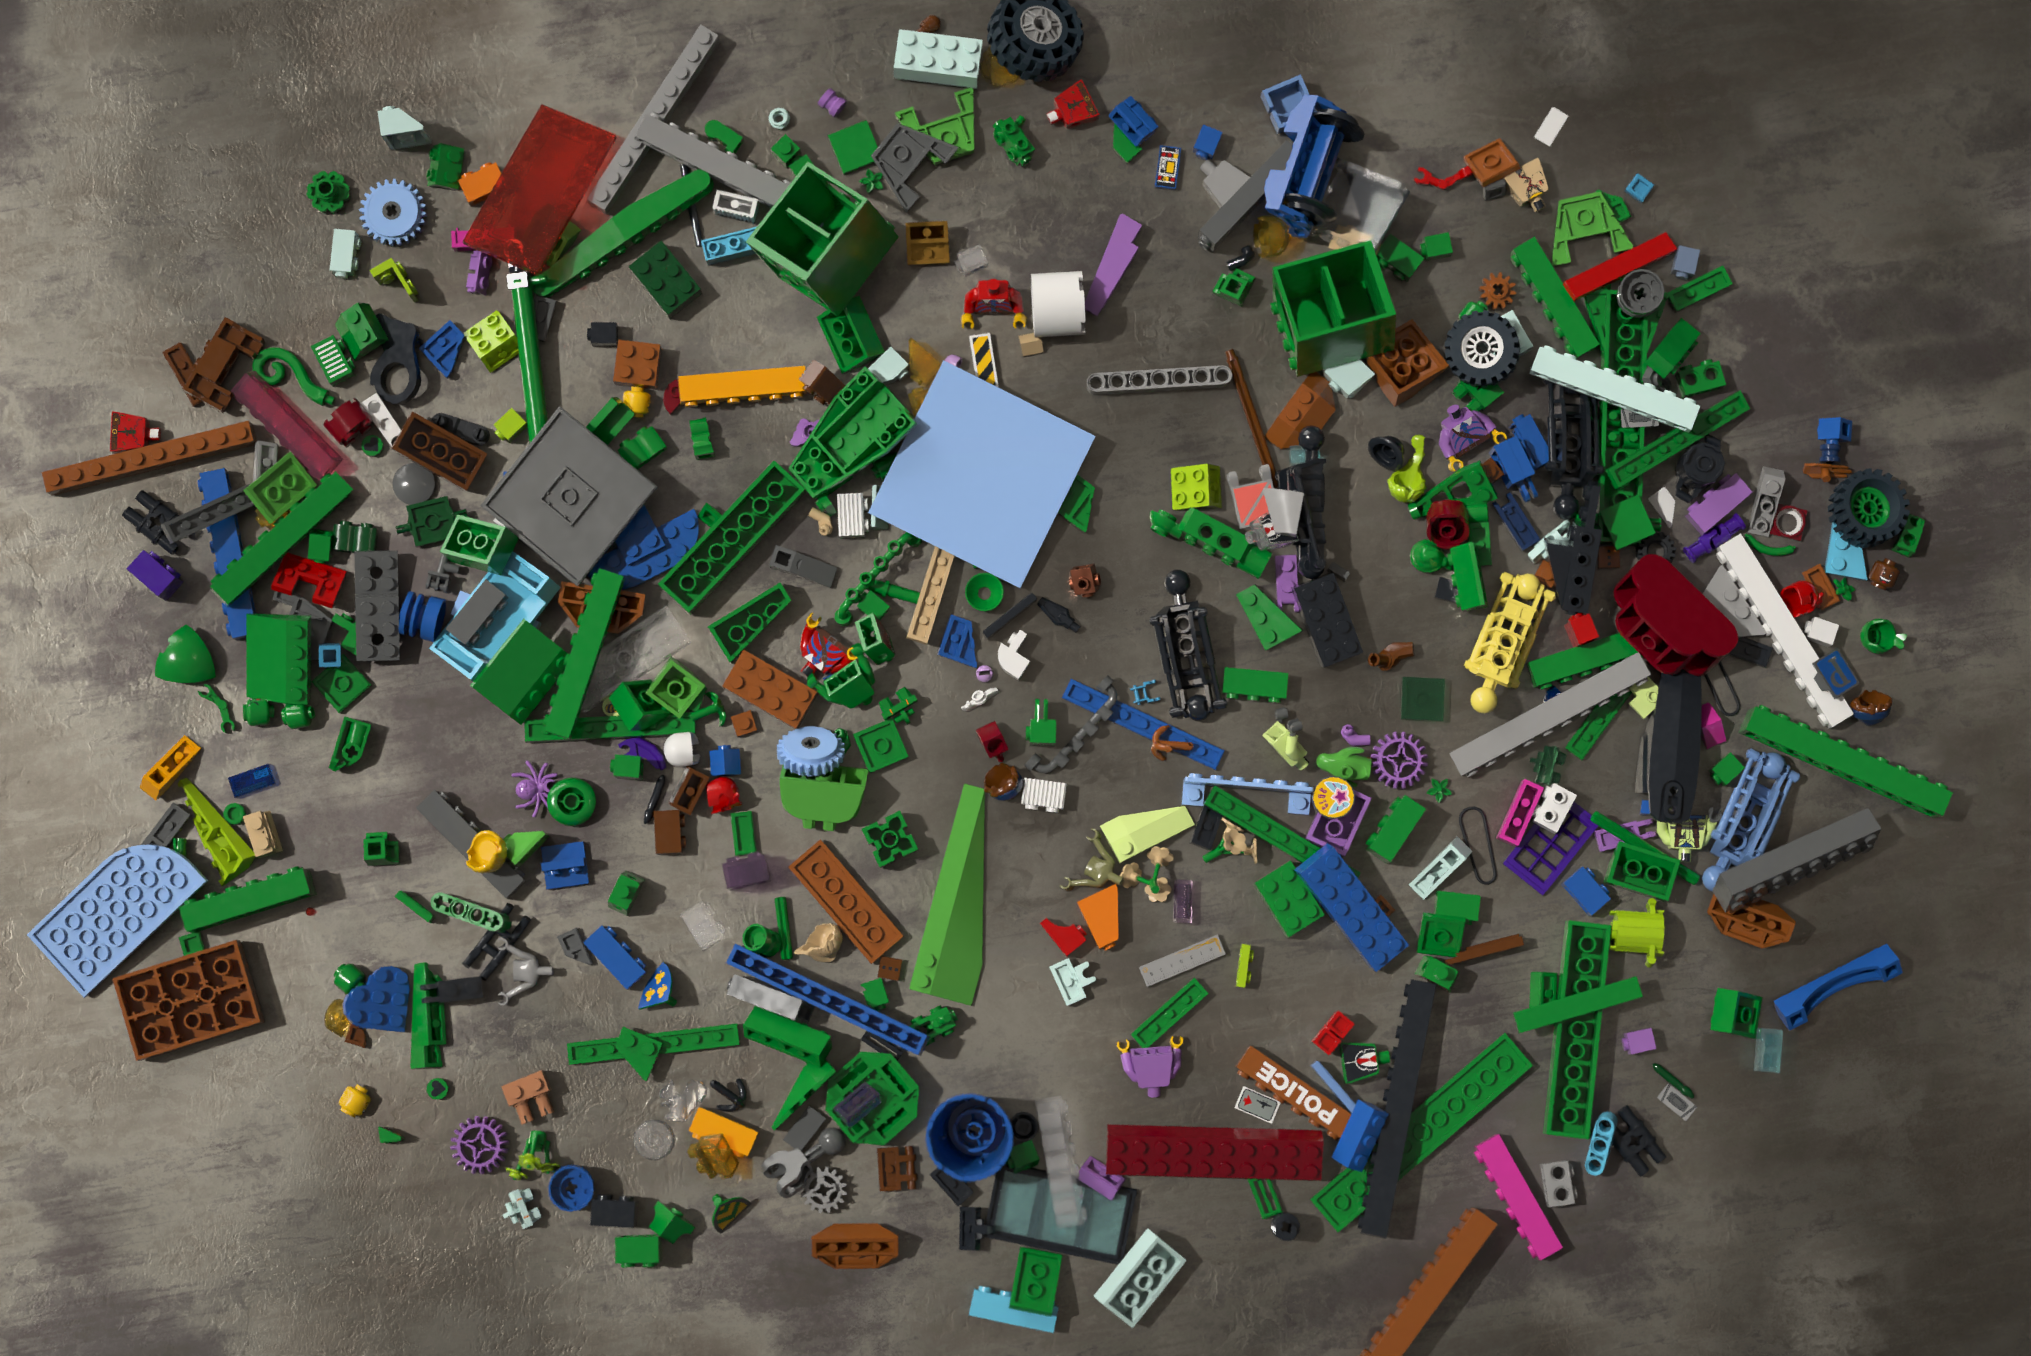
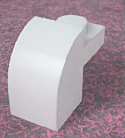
(1009, 659)

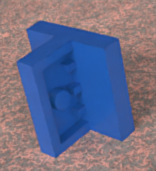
(564, 865)

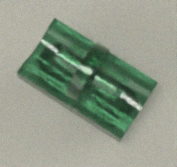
(1545, 764)

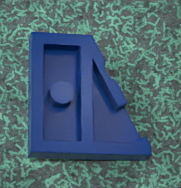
(444, 347)
(958, 642)

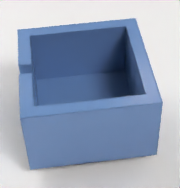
(1282, 99)

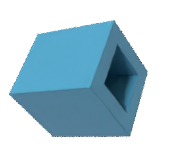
(329, 655)

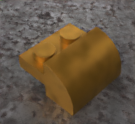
(927, 242)

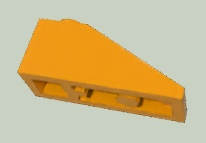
(169, 768)

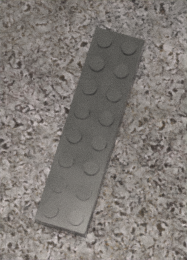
(1796, 860)

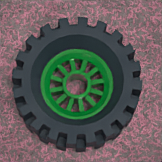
(1879, 523)

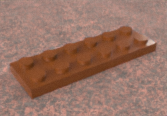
(845, 901)

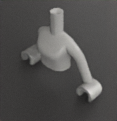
(523, 970)

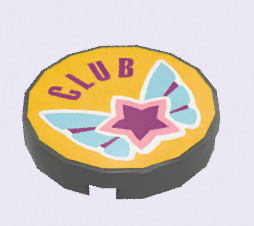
(1333, 797)

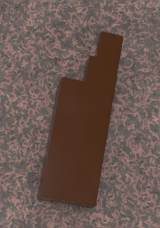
(1487, 948)

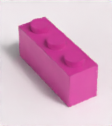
(1519, 813)

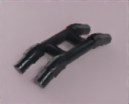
(497, 955)

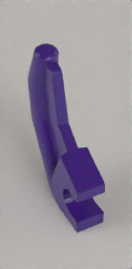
(646, 750)

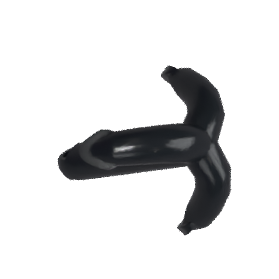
(739, 1101)

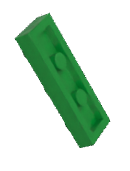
(1699, 289)

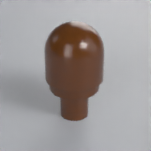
(930, 24)

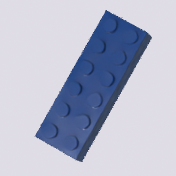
(1351, 907)

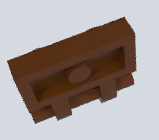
(889, 1168)

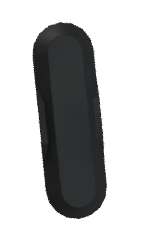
(463, 429)

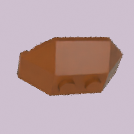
(1310, 405)
(627, 611)
(1755, 923)
(855, 1246)

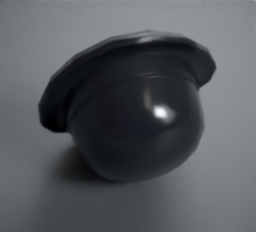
(1387, 452)

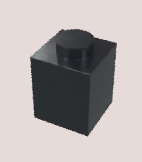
(603, 334)

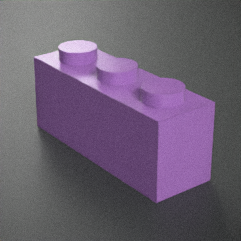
(1717, 503)

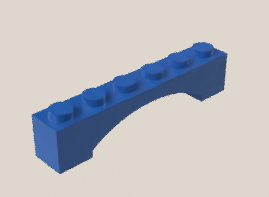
(1875, 965)

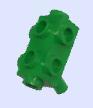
(1012, 139)
(939, 1022)

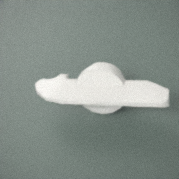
(979, 698)

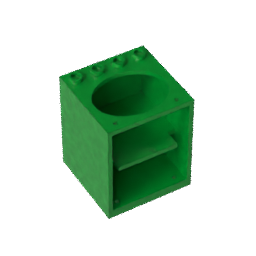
(825, 260)
(1333, 308)

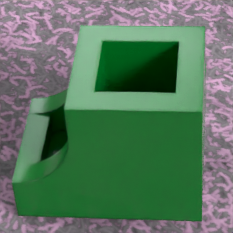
(1234, 286)
(380, 850)
(670, 1223)

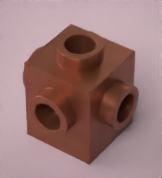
(1084, 580)

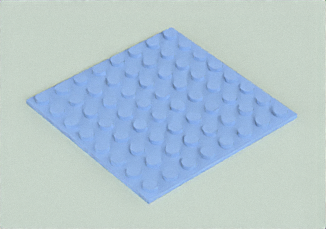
(981, 474)

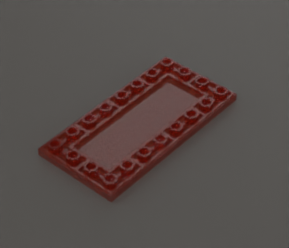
(539, 189)

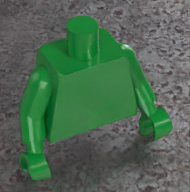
(850, 684)

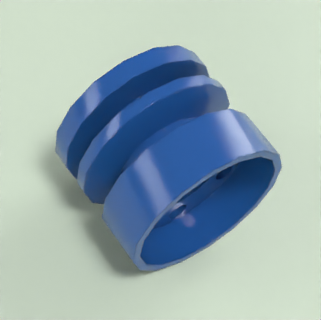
(422, 616)
(565, 1199)

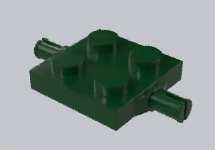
(430, 521)

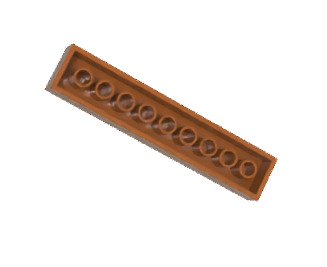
(1432, 1286)

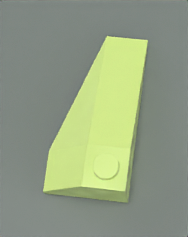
(1140, 831)

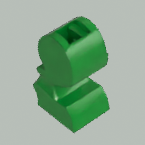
(700, 437)

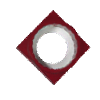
(1799, 514)

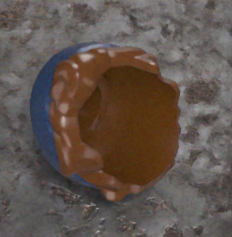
(1871, 707)
(1003, 782)

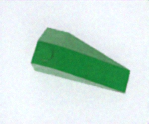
(806, 1085)

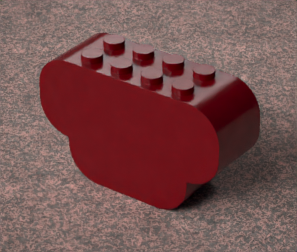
(1671, 619)

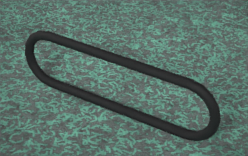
(1731, 688)

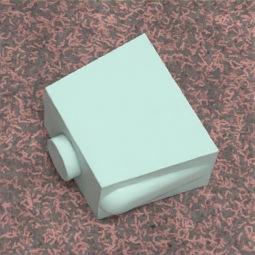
(1348, 377)

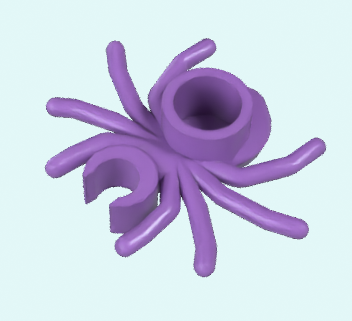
(533, 788)

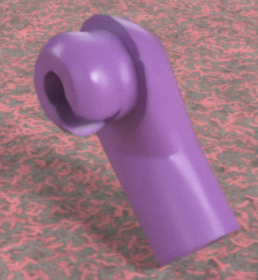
(1353, 738)

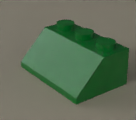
(851, 336)
(1468, 577)
(1642, 871)

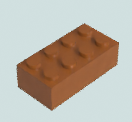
(770, 689)

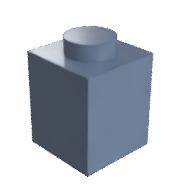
(1685, 262)

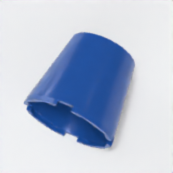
(959, 1149)

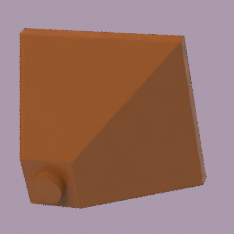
(1408, 366)

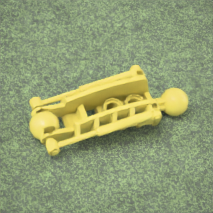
(1527, 587)

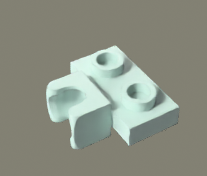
(1071, 980)

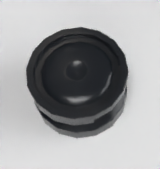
(1024, 1126)

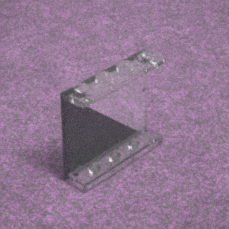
(1363, 205)

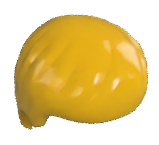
(487, 852)

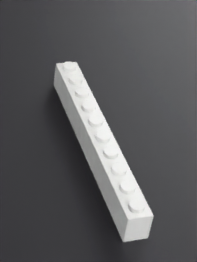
(1781, 627)

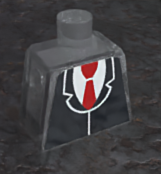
(1264, 535)

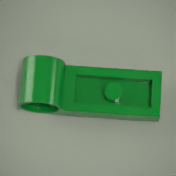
(1480, 532)

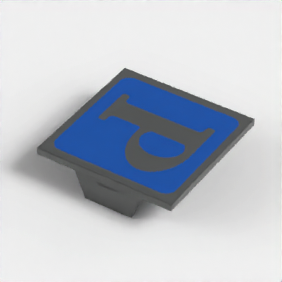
(1834, 674)

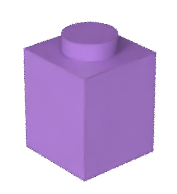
(1638, 1041)

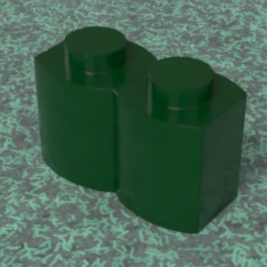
(354, 538)

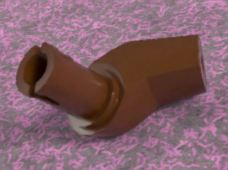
(1392, 655)

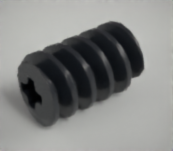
(1276, 1225)

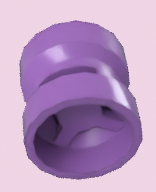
(831, 102)

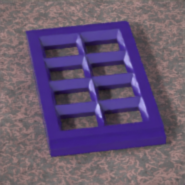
(1527, 874)

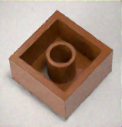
(637, 364)

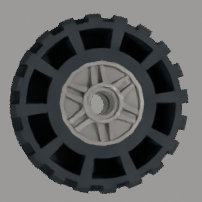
(1035, 37)

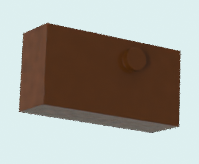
(438, 451)

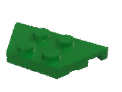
(1078, 503)

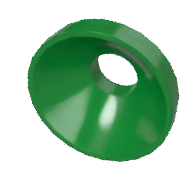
(980, 581)

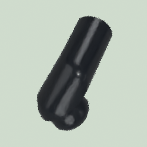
(1242, 260)

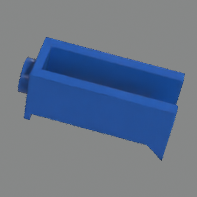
(1535, 444)

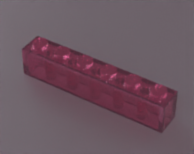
(286, 425)

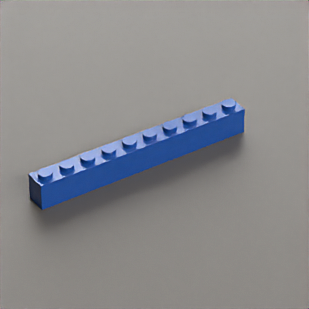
(828, 999)

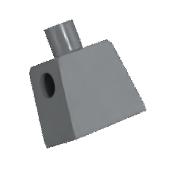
(1222, 180)

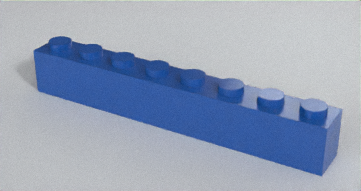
(227, 546)

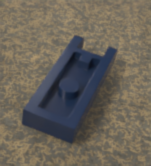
(1517, 523)

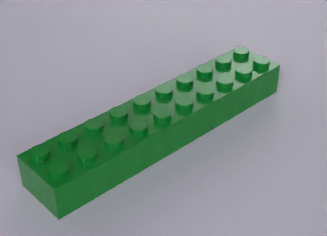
(1846, 762)
(1577, 1038)

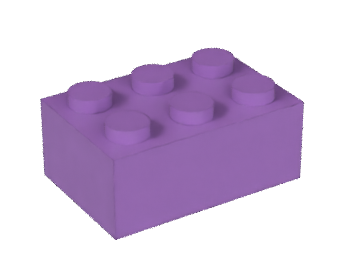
(1338, 831)

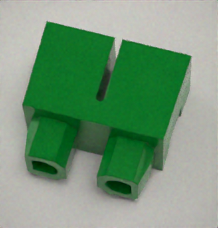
(1480, 398)

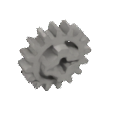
(809, 1193)

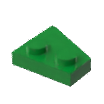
(638, 1051)

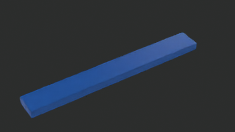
(1142, 723)

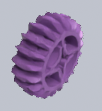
(1389, 759)
(478, 1154)

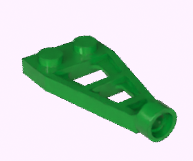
(1475, 478)

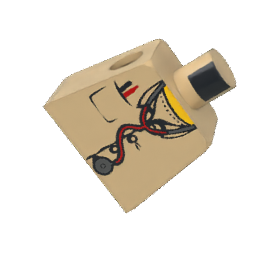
(1528, 185)

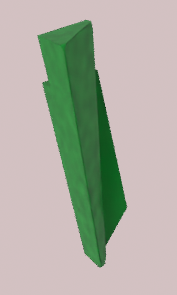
(427, 1022)

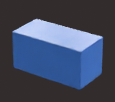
(1645, 808)

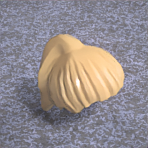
(822, 943)

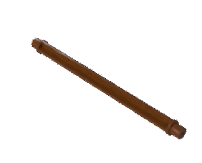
(1250, 413)

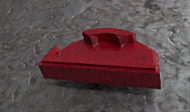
(671, 397)

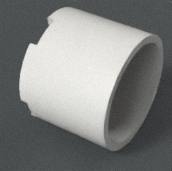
(1058, 304)

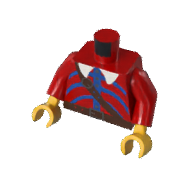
(993, 297)
(822, 650)

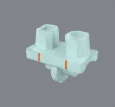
(525, 1217)

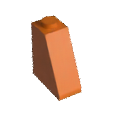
(1102, 916)

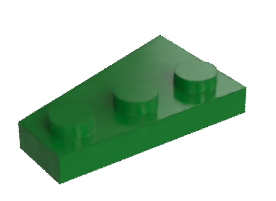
(1267, 618)

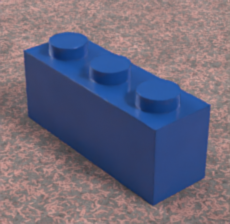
(616, 956)
(1360, 1135)

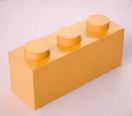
(737, 1135)

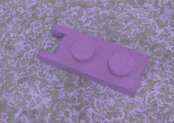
(1285, 579)

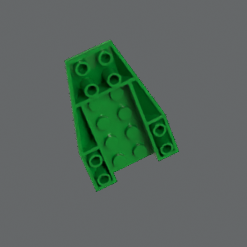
(852, 433)

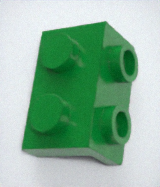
(445, 166)

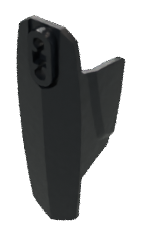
(1672, 748)

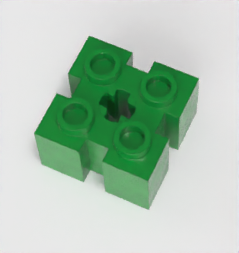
(877, 834)

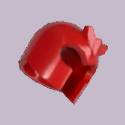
(1801, 598)
(722, 794)

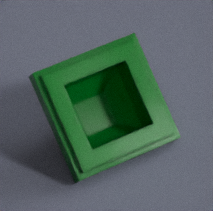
(709, 515)

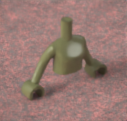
(1097, 869)

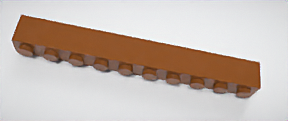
(149, 458)

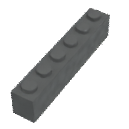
(460, 834)

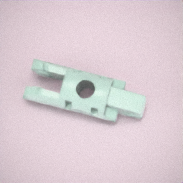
(1539, 550)

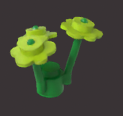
(535, 1143)

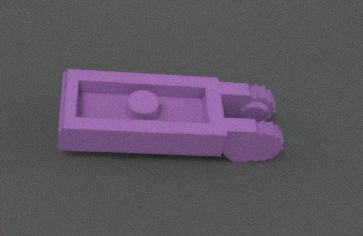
(1608, 841)

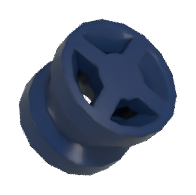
(1830, 454)

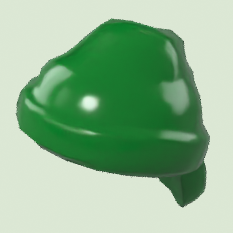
(1428, 557)

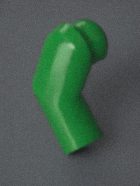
(841, 733)

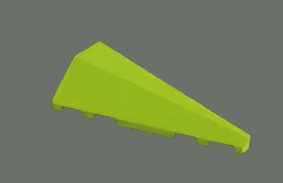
(227, 848)

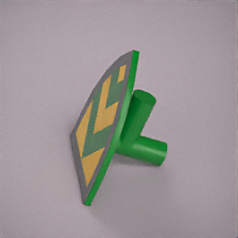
(727, 1211)

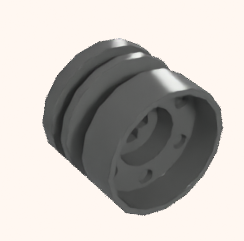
(1651, 288)

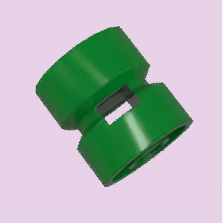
(761, 940)

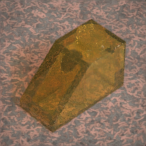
(922, 364)

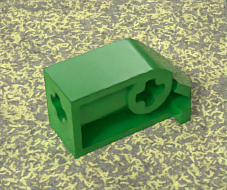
(353, 734)

